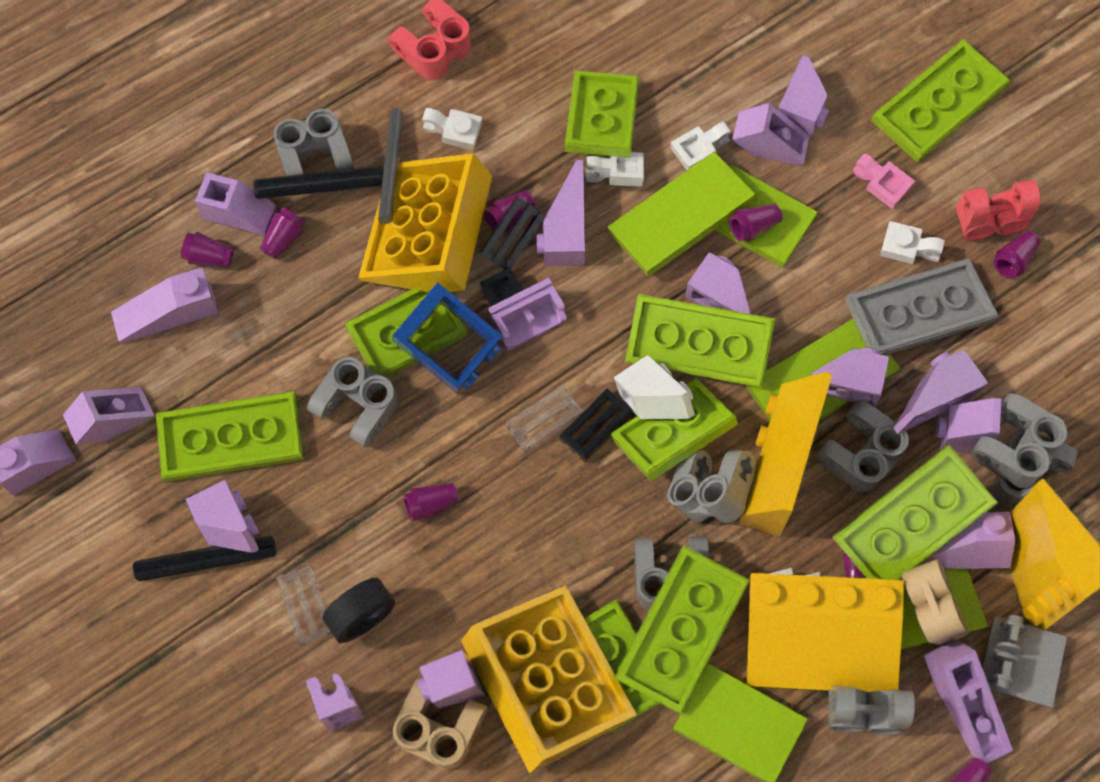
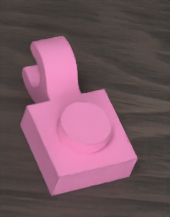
(886, 182)

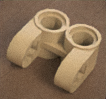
(934, 603)
(434, 733)

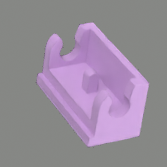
(527, 314)
(338, 707)

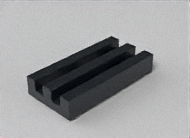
(523, 240)
(576, 446)

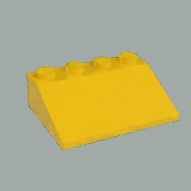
(432, 225)
(784, 452)
(1052, 558)
(824, 632)
(547, 677)

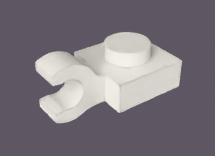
(458, 128)
(697, 145)
(620, 170)
(905, 243)

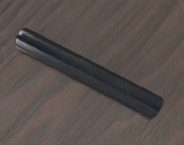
(318, 182)
(200, 560)

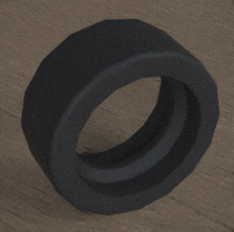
(358, 610)

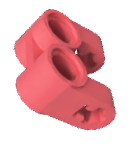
(446, 49)
(1003, 213)

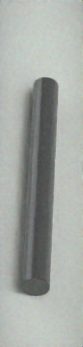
(390, 166)

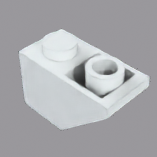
(654, 392)

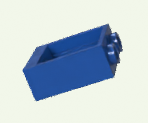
(414, 322)

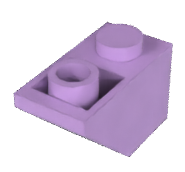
(233, 204)
(221, 518)

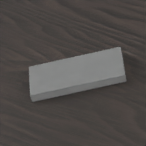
(921, 308)

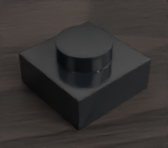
(500, 286)

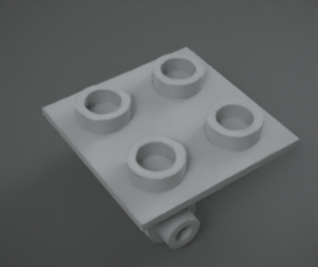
(1023, 660)

